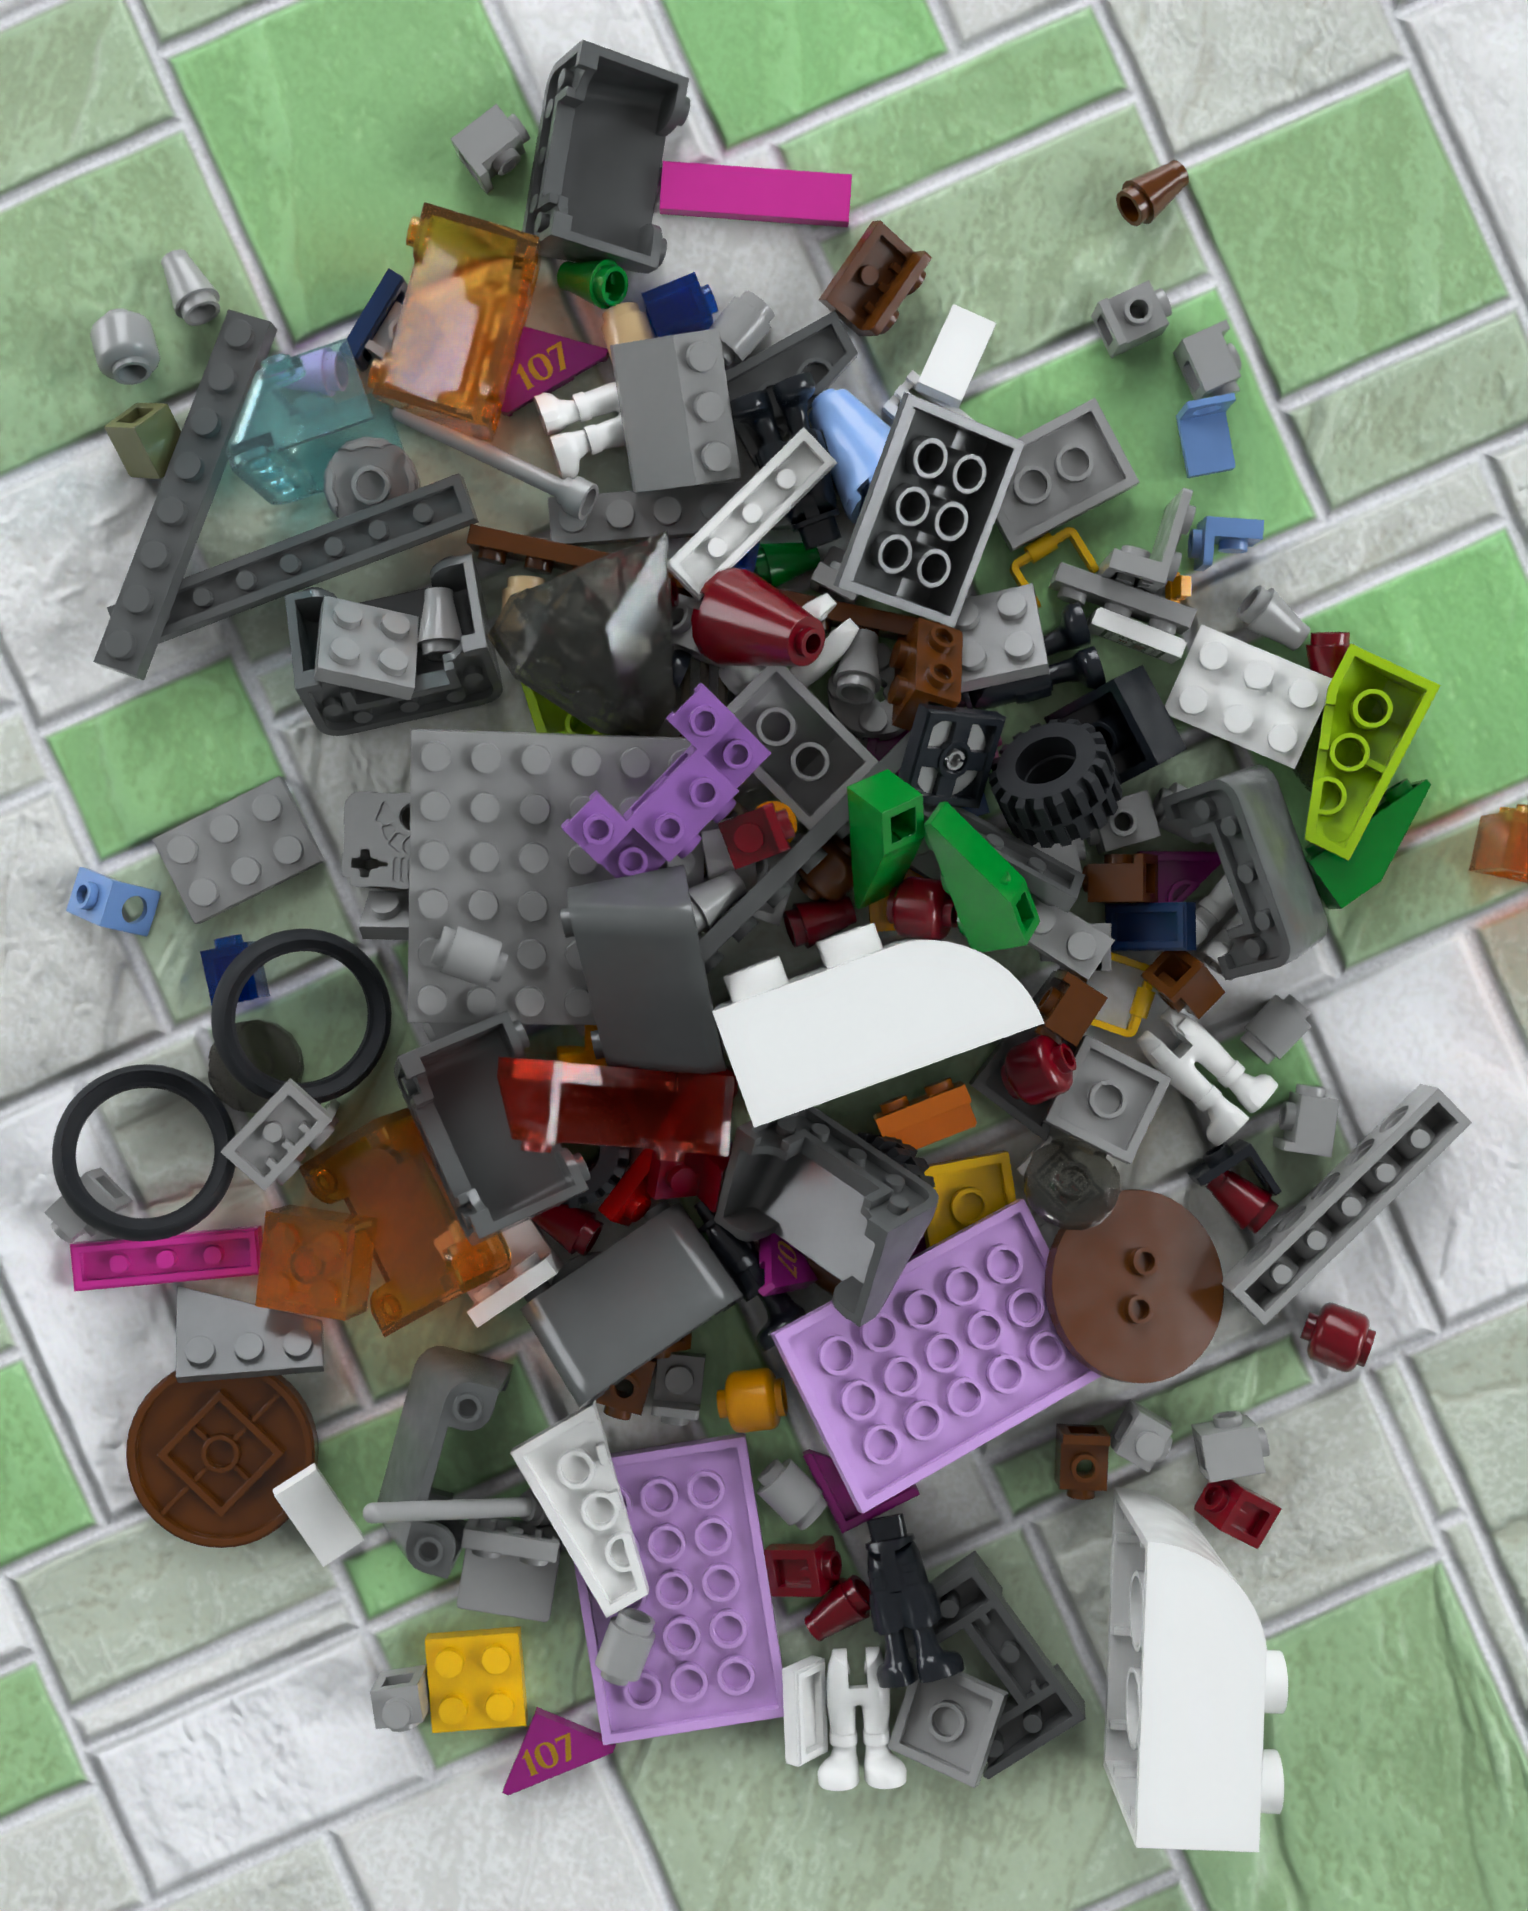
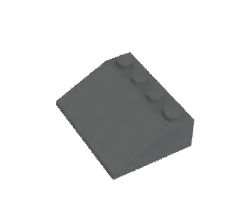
(928, 511)

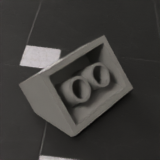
(675, 410)

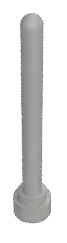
(574, 495)
(525, 1507)

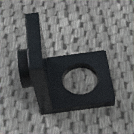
(1224, 1157)

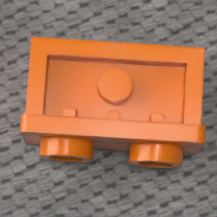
(927, 1118)

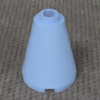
(855, 442)

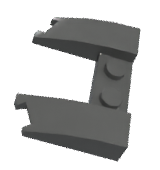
(1041, 1696)

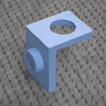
(1206, 435)
(102, 899)

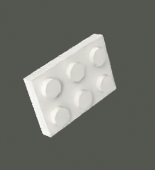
(1248, 696)

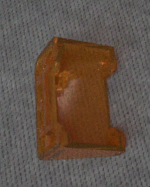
(459, 321)
(418, 1239)

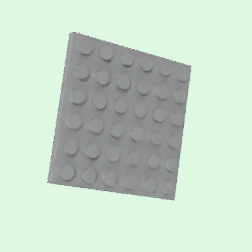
(500, 864)

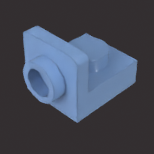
(1231, 535)

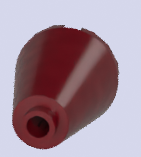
(753, 623)

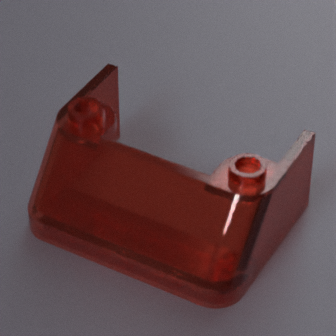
(615, 1107)

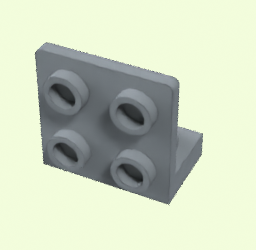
(1146, 572)
(275, 1137)
(509, 1568)

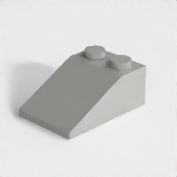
(809, 746)

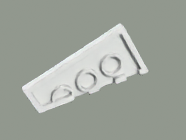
(582, 1498)

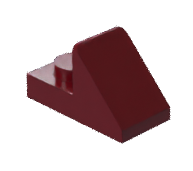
(695, 1176)

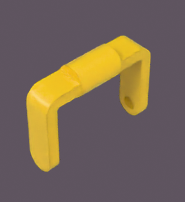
(1047, 544)
(1141, 1003)

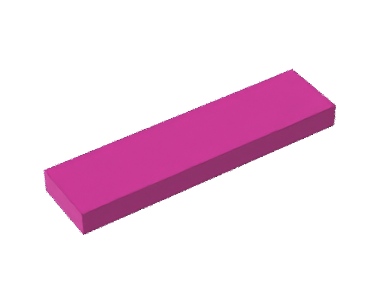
(755, 194)
(168, 1260)

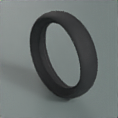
(284, 942)
(106, 1087)

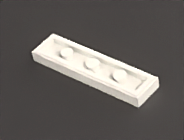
(751, 512)

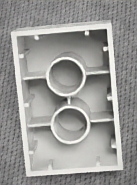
(861, 1017)
(1186, 1688)

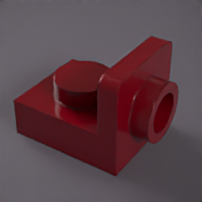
(757, 835)
(1237, 1511)
(803, 1568)

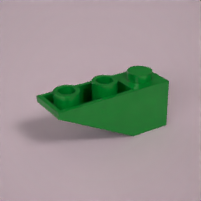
(884, 834)
(1343, 880)
(985, 888)

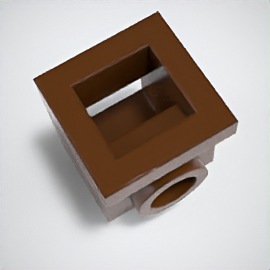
(1122, 880)
(1183, 982)
(1068, 1009)
(623, 1404)
(1080, 1443)

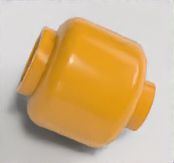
(753, 1400)

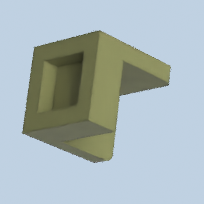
(145, 439)

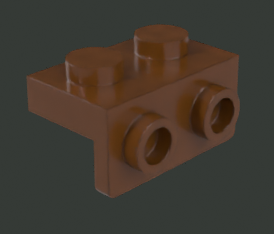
(875, 281)
(925, 670)

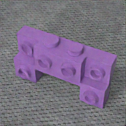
(681, 800)

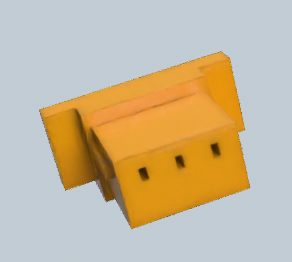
(1179, 588)

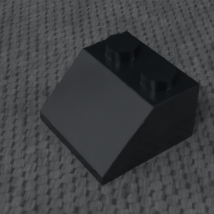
(1130, 721)

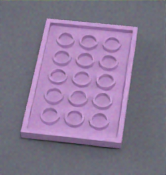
(942, 1364)
(708, 1593)

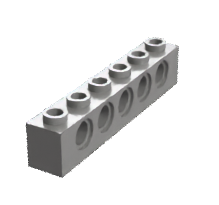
(1345, 1202)

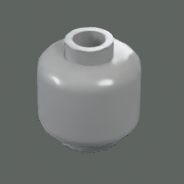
(125, 346)

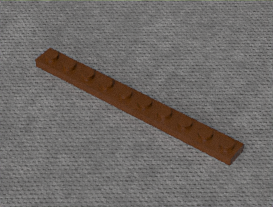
(544, 555)

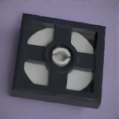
(951, 753)

